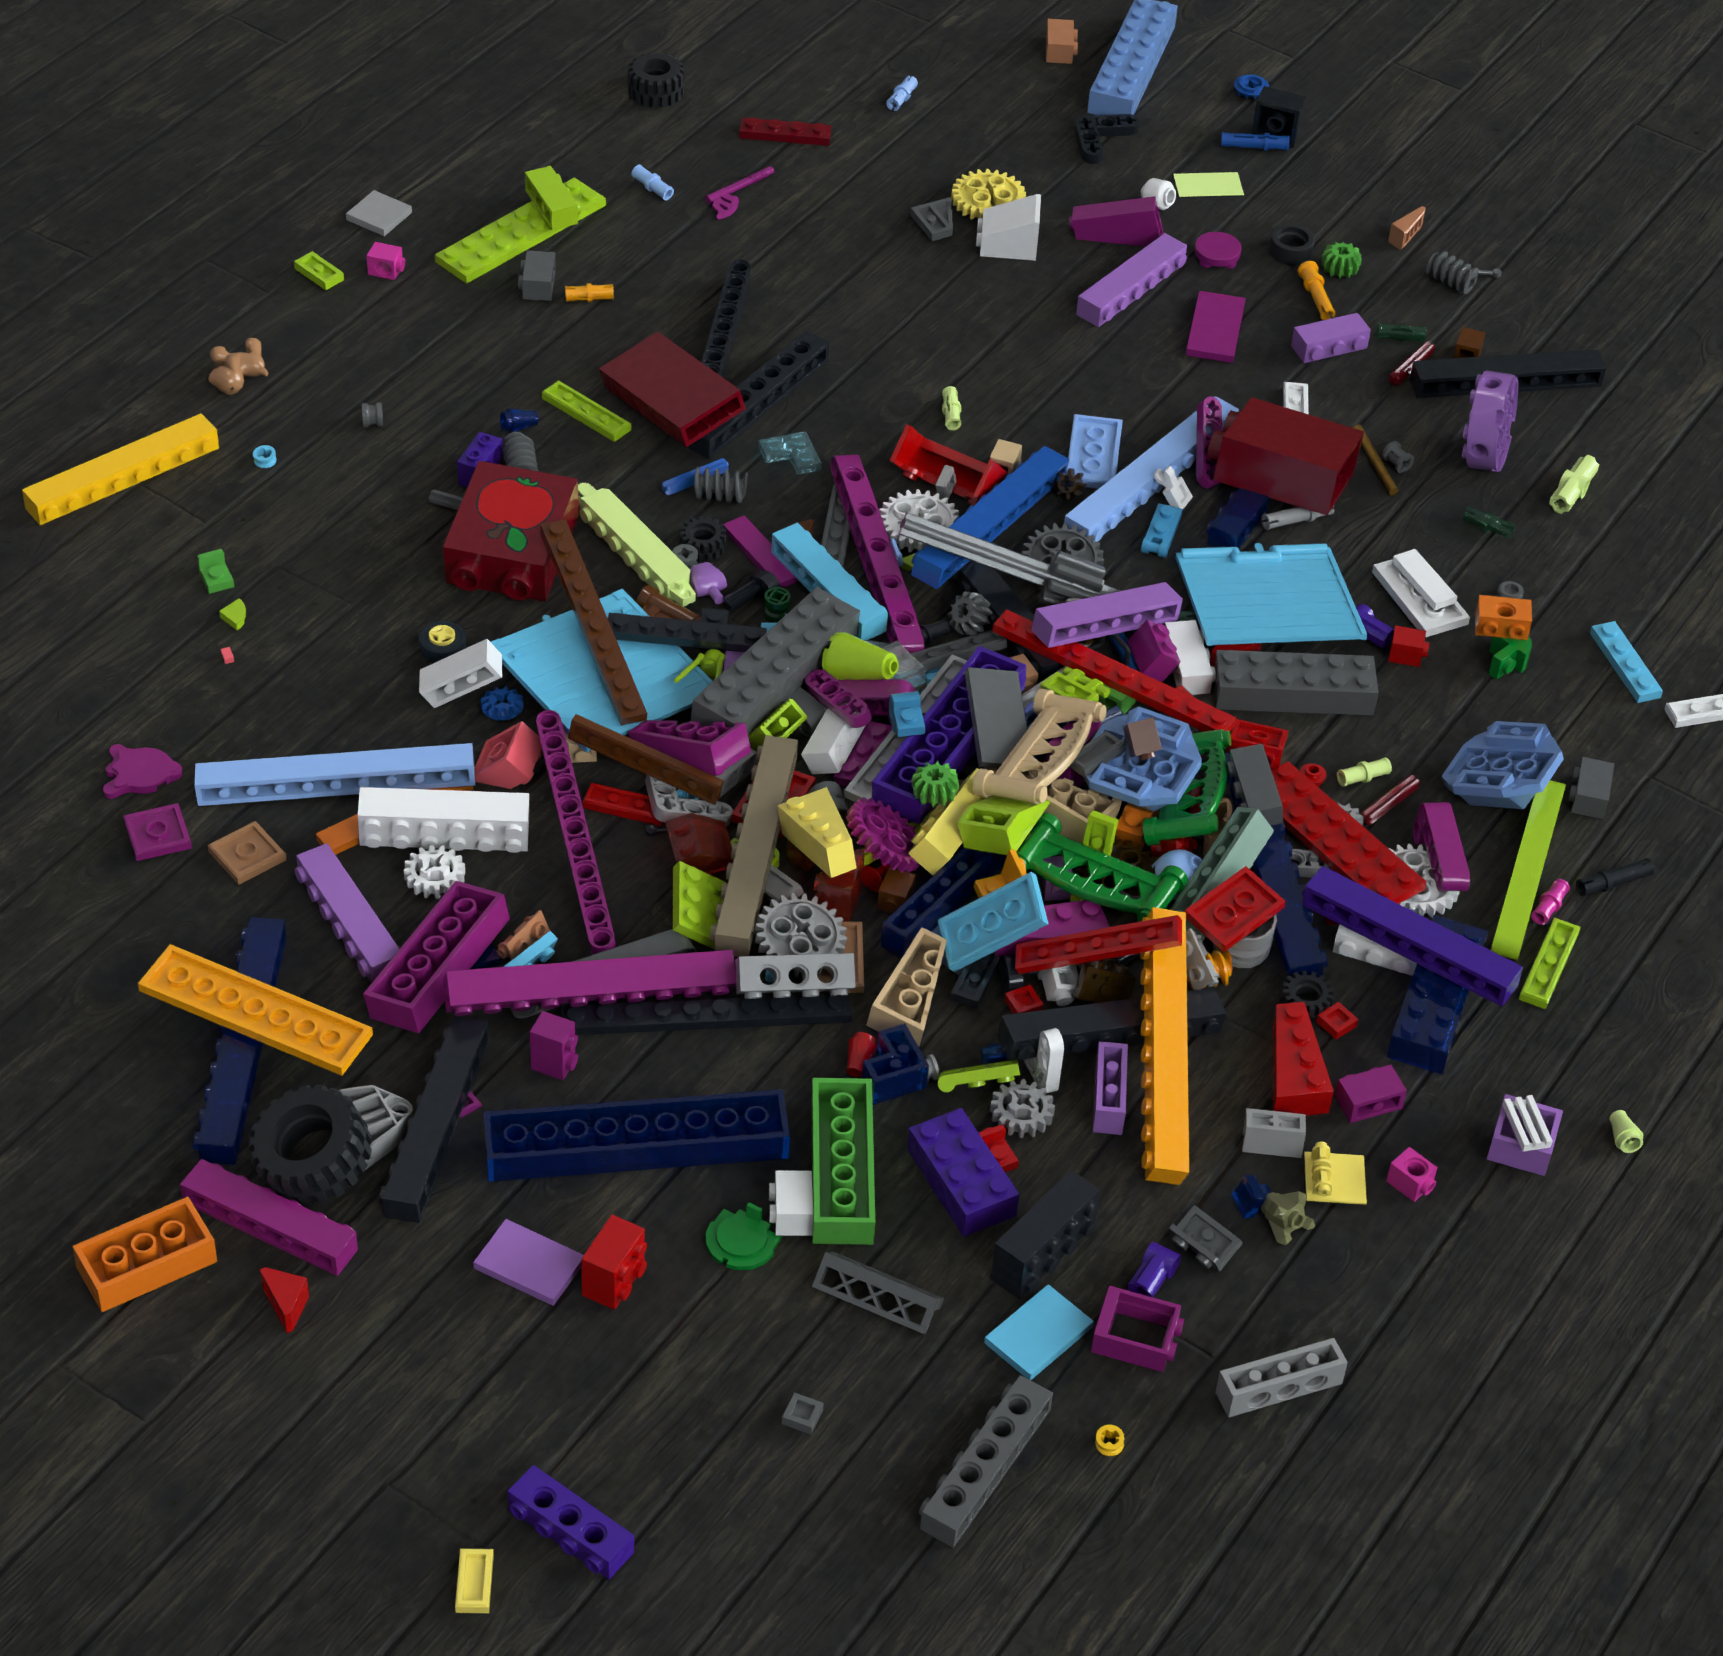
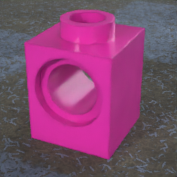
(385, 261)
(1412, 1174)

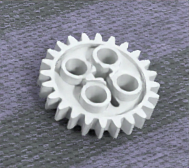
(920, 505)
(1430, 899)

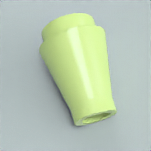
(1626, 1133)

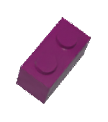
(1154, 650)
(553, 1045)
(1370, 1093)

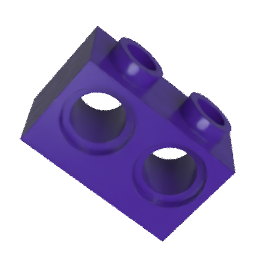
(482, 448)

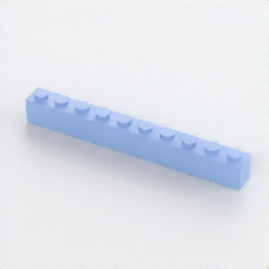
(1136, 481)
(333, 774)

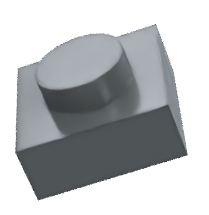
(802, 1413)

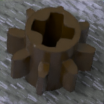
(1075, 489)

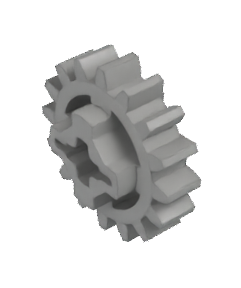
(1022, 1108)

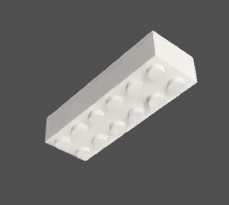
(443, 818)

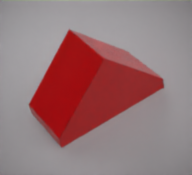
(286, 1294)

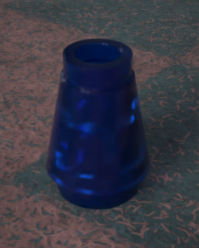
(518, 419)

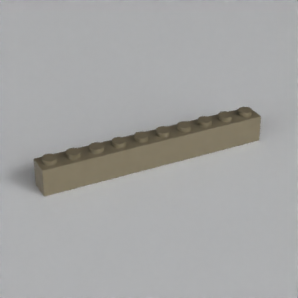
(755, 847)

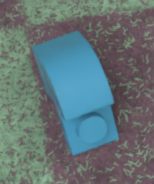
(906, 714)

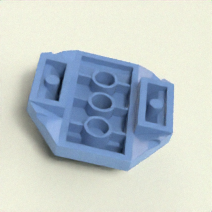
(1504, 765)
(1154, 780)

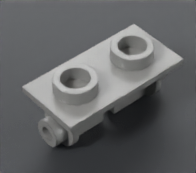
(1198, 969)

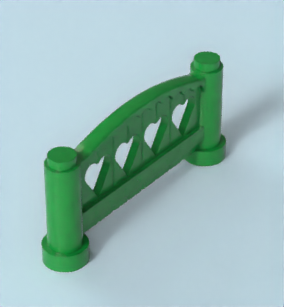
(1176, 823)
(1153, 889)

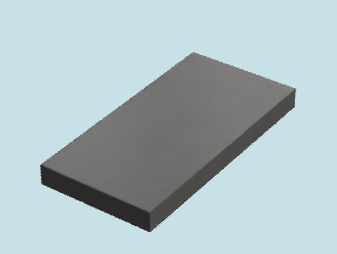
(995, 713)

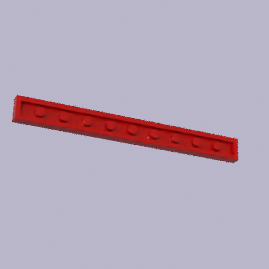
(1117, 676)

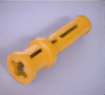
(1314, 284)

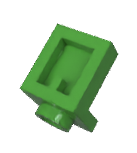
(214, 571)

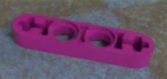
(1203, 439)
(839, 697)

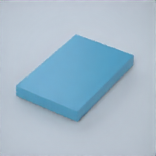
(1039, 1332)

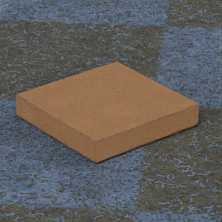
(247, 852)

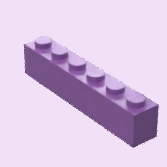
(1131, 280)
(1106, 614)
(346, 910)

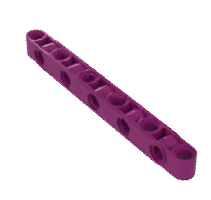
(876, 551)

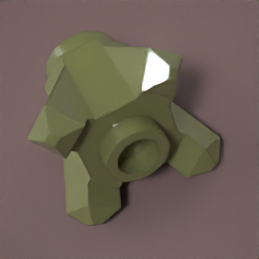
(1286, 1214)

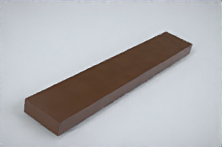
(645, 759)

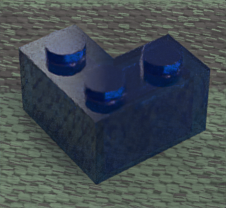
(898, 1067)

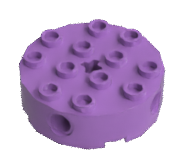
(1490, 420)

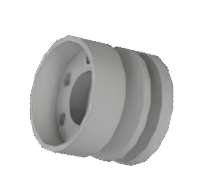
(1254, 947)

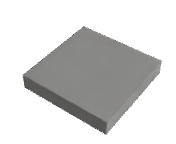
(379, 213)

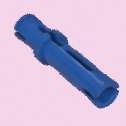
(1255, 141)

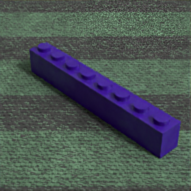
(1412, 936)

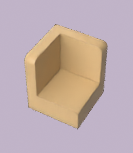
(1007, 454)

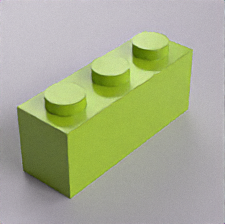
(552, 198)

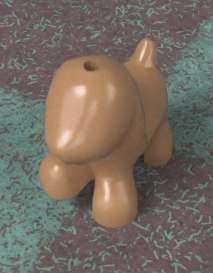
(233, 366)

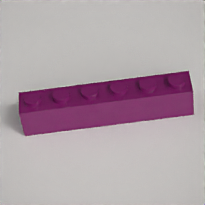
(270, 1217)

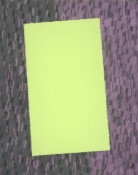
(1208, 184)

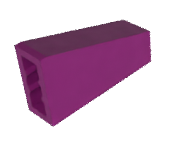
(1118, 222)

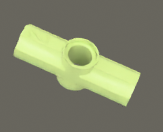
(1574, 484)

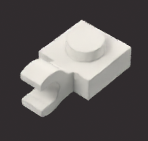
(1176, 490)

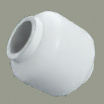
(1162, 190)

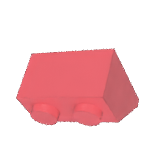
(509, 757)

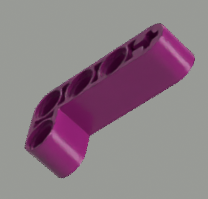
(876, 692)
(1438, 830)

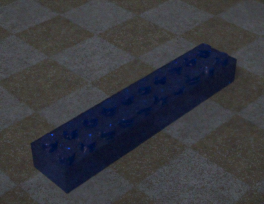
(636, 1135)

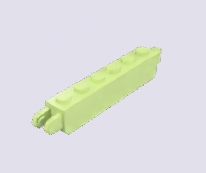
(635, 543)

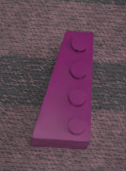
(700, 746)
(1063, 920)

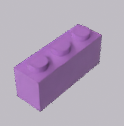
(1330, 337)
(1110, 1088)

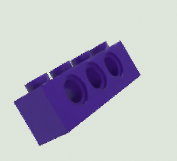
(564, 1506)

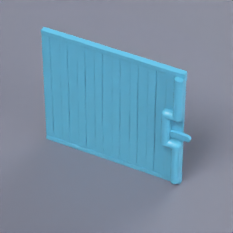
(1269, 594)
(563, 677)

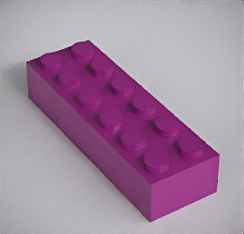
(446, 940)

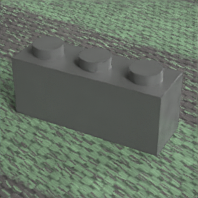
(1255, 782)

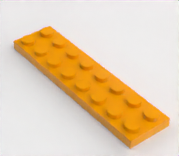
(255, 1009)

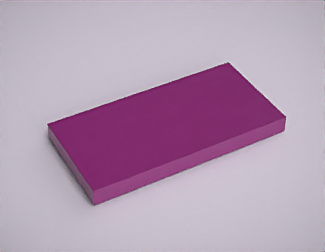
(1215, 326)

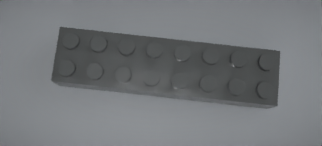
(775, 663)

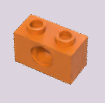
(1503, 617)

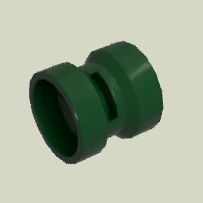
(776, 604)

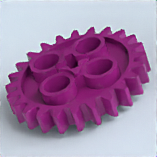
(883, 833)

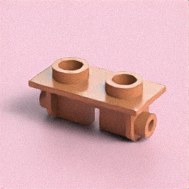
(525, 935)

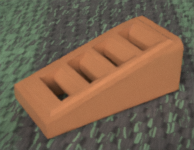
(1406, 228)

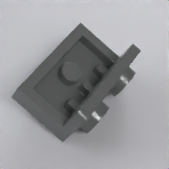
(1206, 1238)

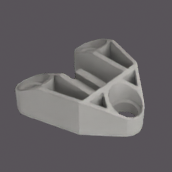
(379, 1114)

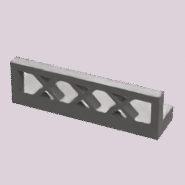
(880, 1280)

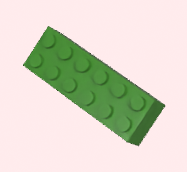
(842, 1161)

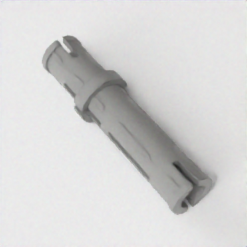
(1290, 516)

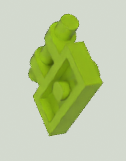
(1076, 685)

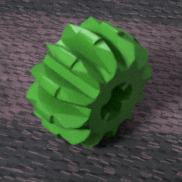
(1341, 259)
(935, 784)

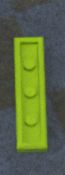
(586, 411)
(1549, 963)

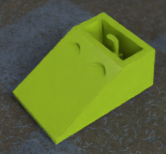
(998, 823)

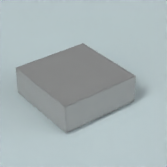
(946, 482)

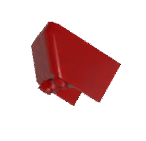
(926, 460)

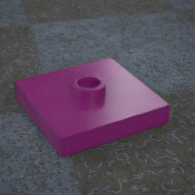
(157, 832)

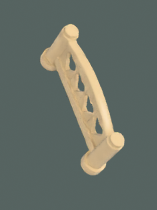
(1051, 709)

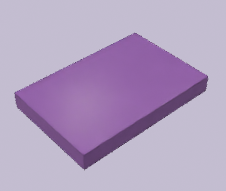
(529, 1262)

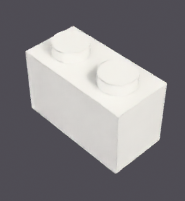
(792, 1203)

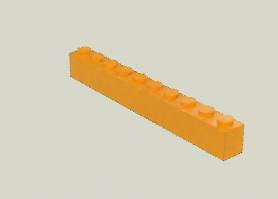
(1165, 1060)

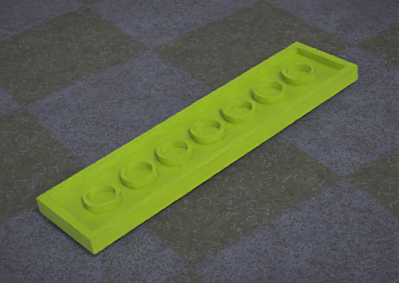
(510, 236)

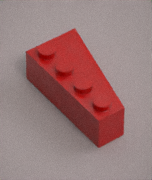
(1298, 1067)

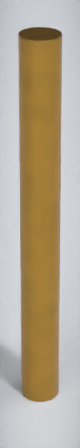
(1377, 463)

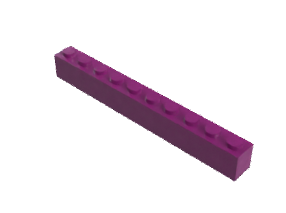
(589, 981)

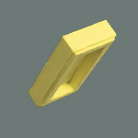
(474, 1581)

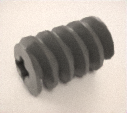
(1451, 272)
(519, 451)
(720, 485)

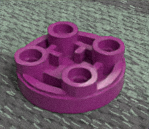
(1217, 250)

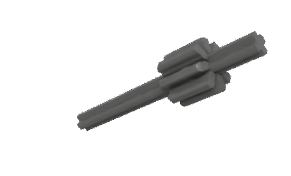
(1060, 580)

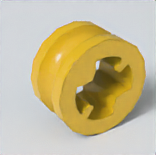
(1111, 1432)

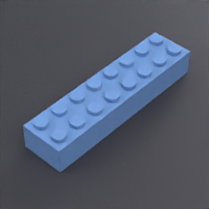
(1132, 58)

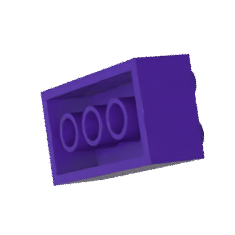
(962, 1172)

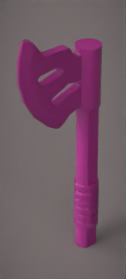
(724, 193)

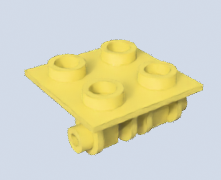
(1334, 1176)

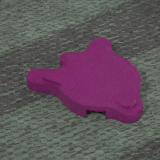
(139, 770)

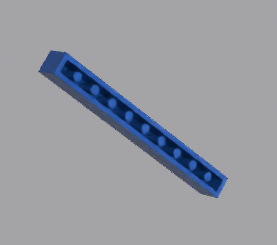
(993, 513)

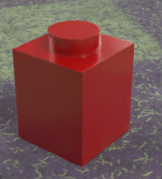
(1408, 646)

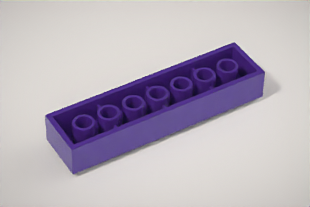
(946, 739)

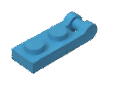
(1161, 530)

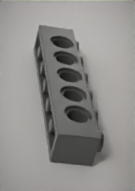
(950, 1522)

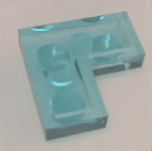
(794, 447)

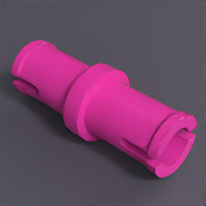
(1550, 901)

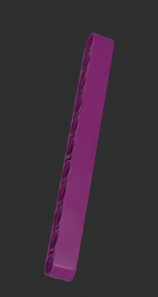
(575, 832)

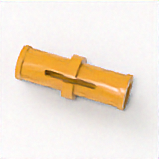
(589, 292)

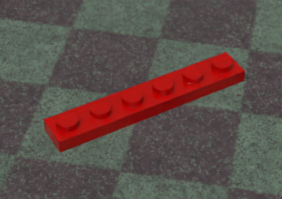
(1099, 944)

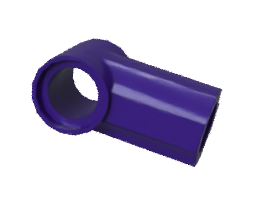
(1376, 630)
(1155, 1267)

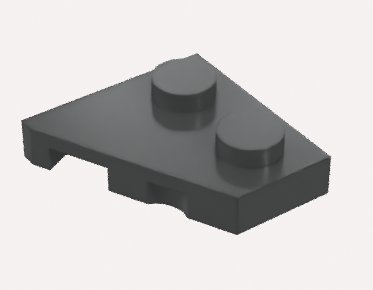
(934, 218)

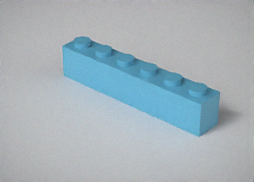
(817, 568)

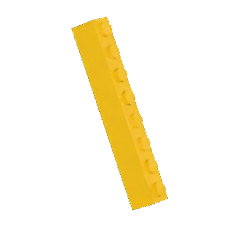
(120, 469)

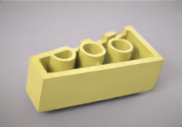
(818, 831)
(940, 832)

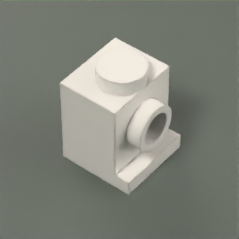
(1060, 984)

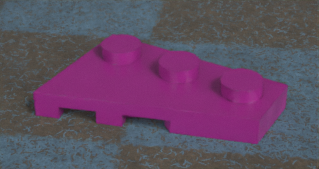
(866, 745)

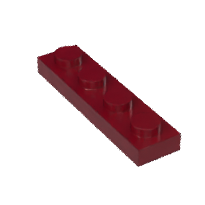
(785, 131)

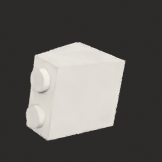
(1010, 229)

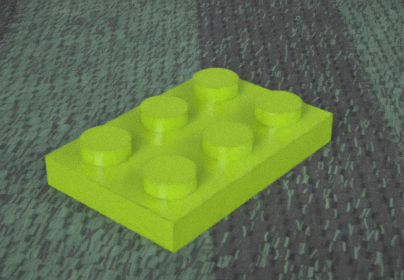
(695, 902)

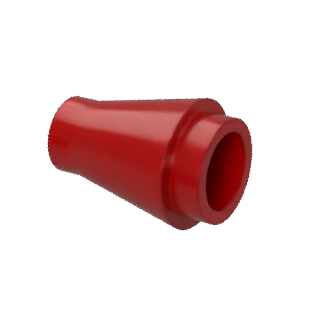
(860, 1048)

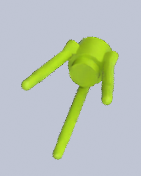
(710, 664)

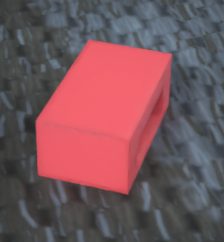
(227, 655)

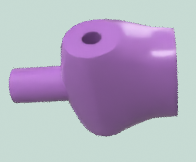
(707, 580)

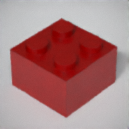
(614, 1262)

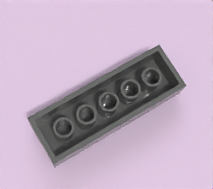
(1295, 682)

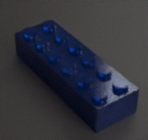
(1431, 1011)

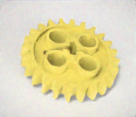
(979, 190)

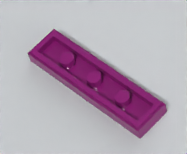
(758, 549)

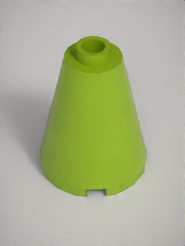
(857, 659)

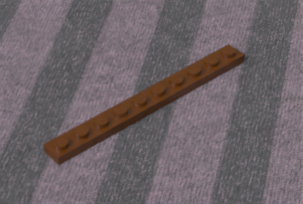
(593, 622)

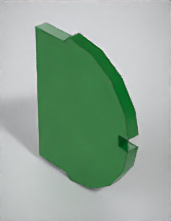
(741, 1239)

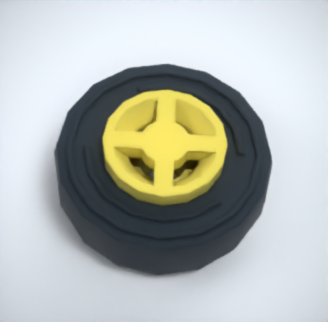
(441, 640)

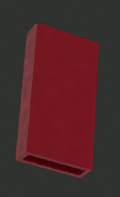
(672, 389)

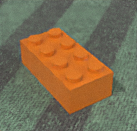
(145, 1254)

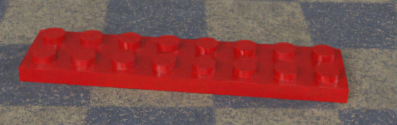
(1342, 839)

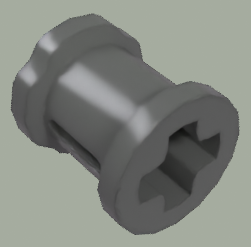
(1400, 467)

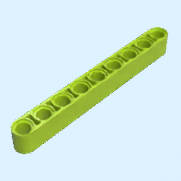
(1527, 871)

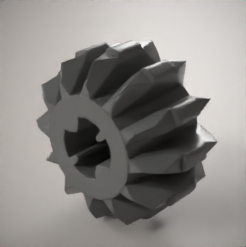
(970, 613)

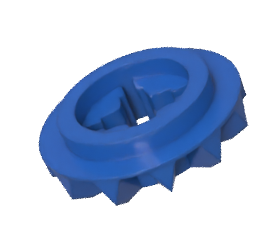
(1256, 85)
(502, 711)

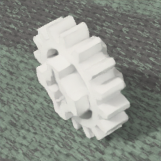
(434, 871)

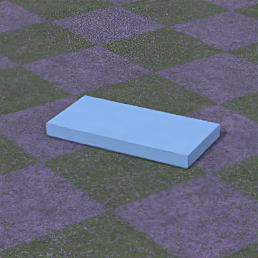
(1094, 449)

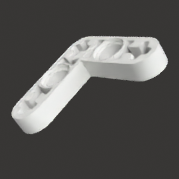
(1048, 1063)

